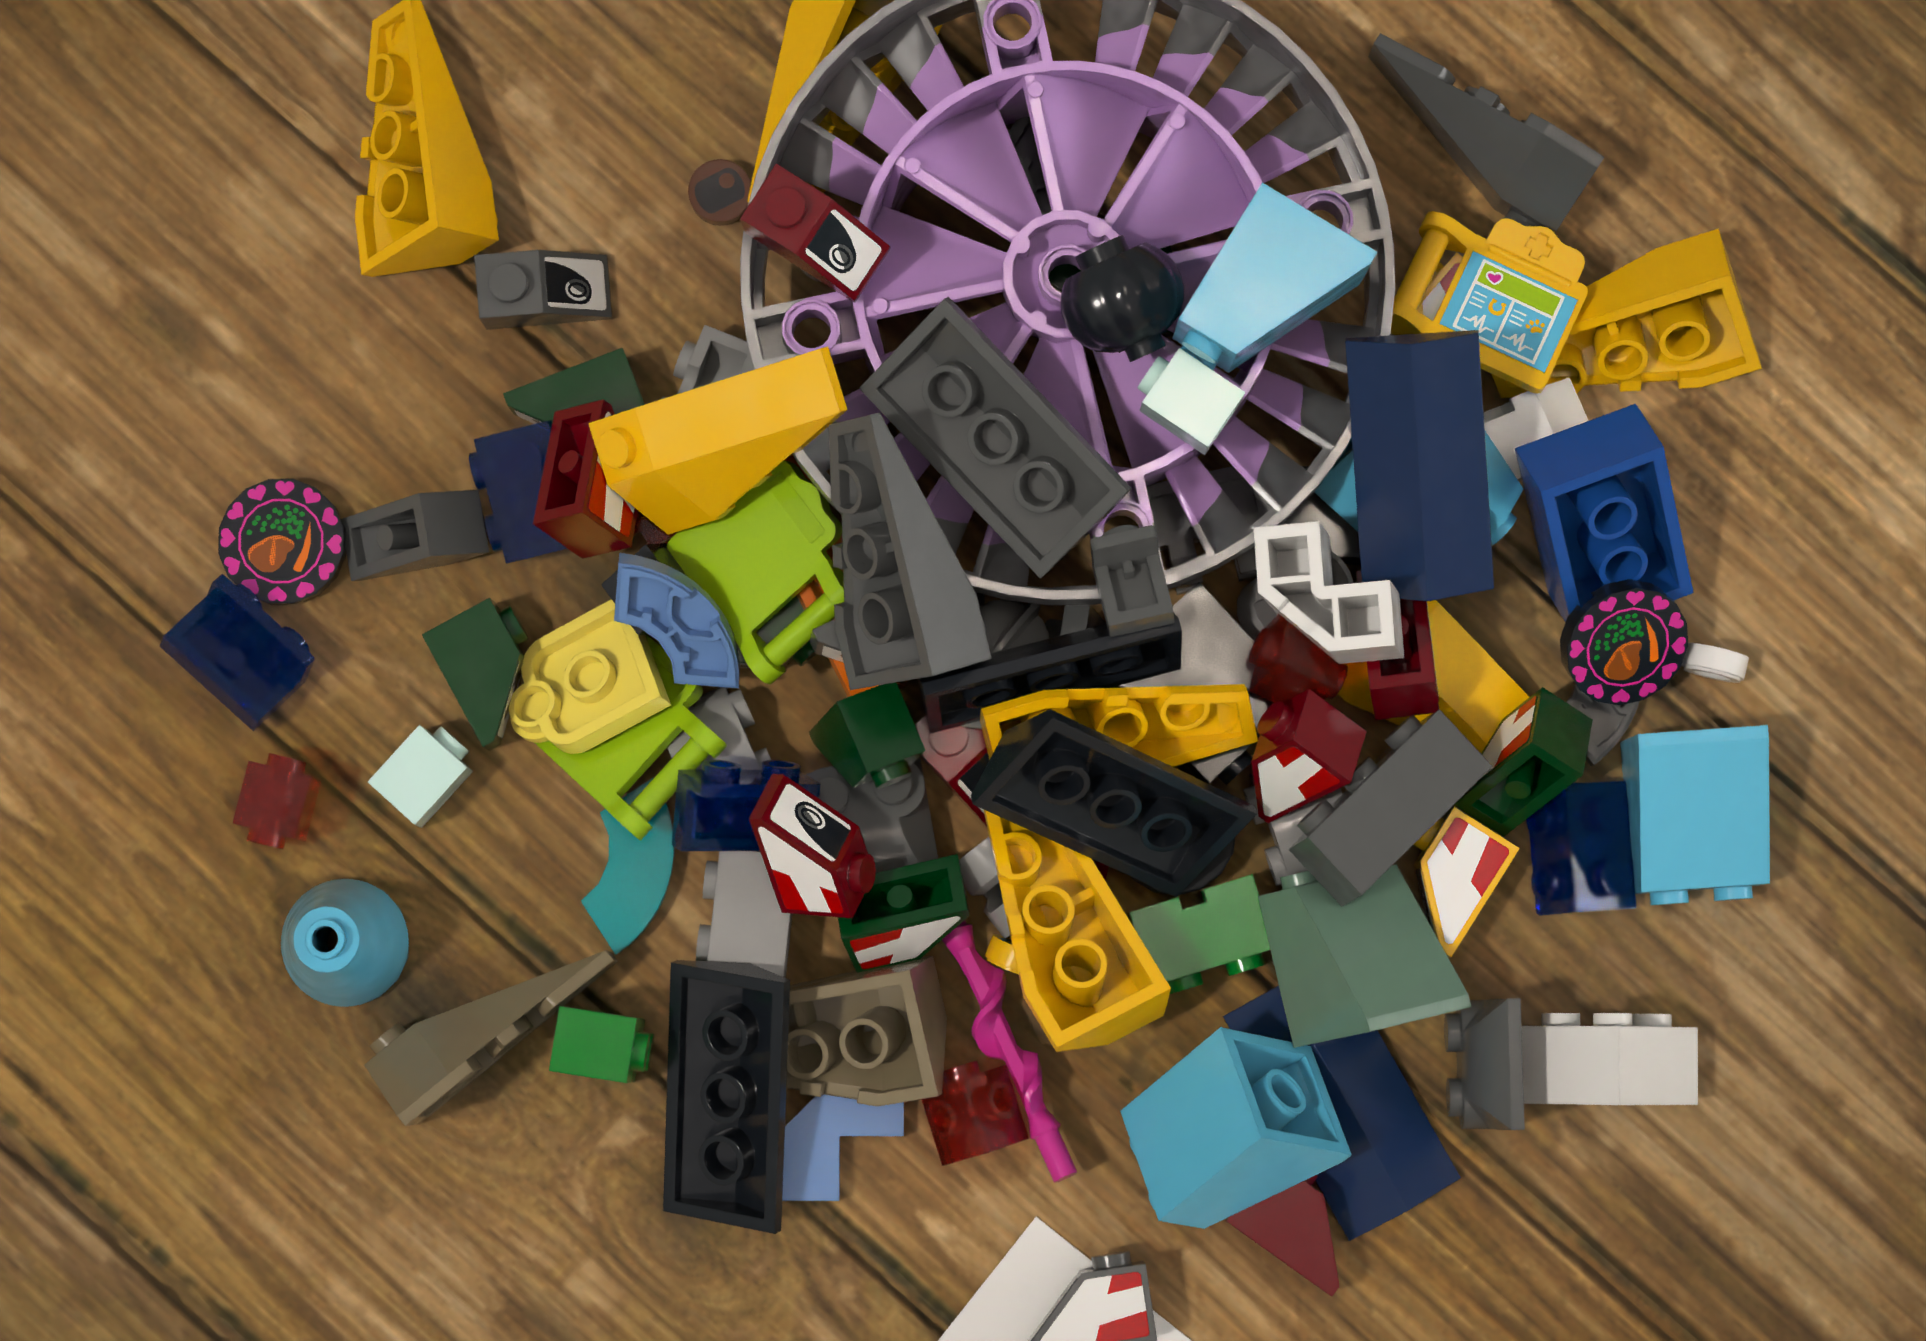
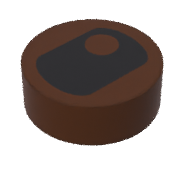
(719, 192)

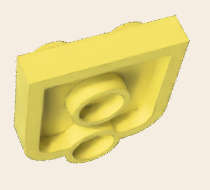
(586, 683)

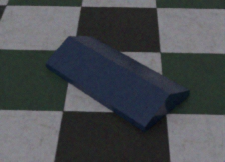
(1421, 463)
(1391, 1141)

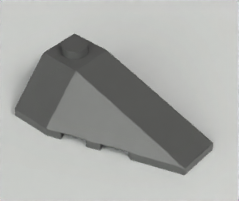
(1520, 167)
(904, 590)

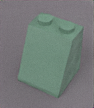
(1356, 962)

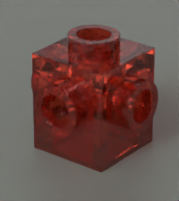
(974, 1113)

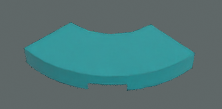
(633, 878)

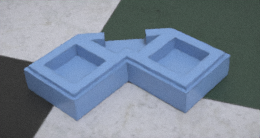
(813, 1143)

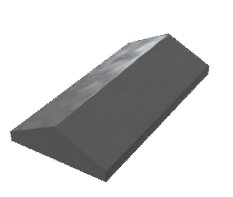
(995, 438)

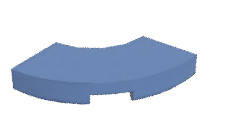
(680, 618)

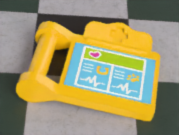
(1510, 287)

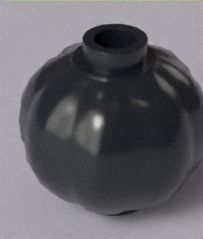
(1122, 298)

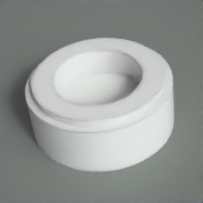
(1715, 663)

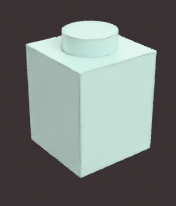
(1189, 399)
(422, 773)

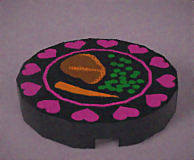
(282, 541)
(1624, 642)

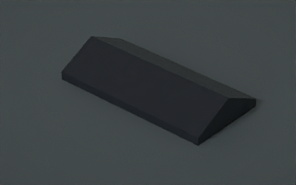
(1062, 662)
(1109, 801)
(726, 1093)

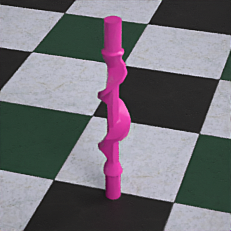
(997, 1042)

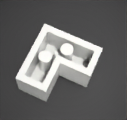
(1610, 1060)

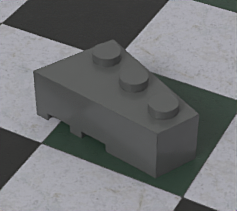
(1388, 805)

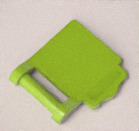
(762, 560)
(620, 761)

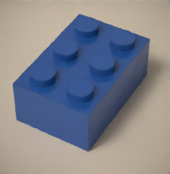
(1603, 509)

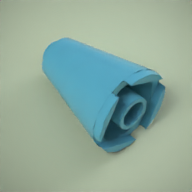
(368, 949)

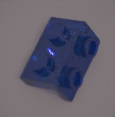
(512, 471)
(239, 652)
(718, 800)
(1583, 851)

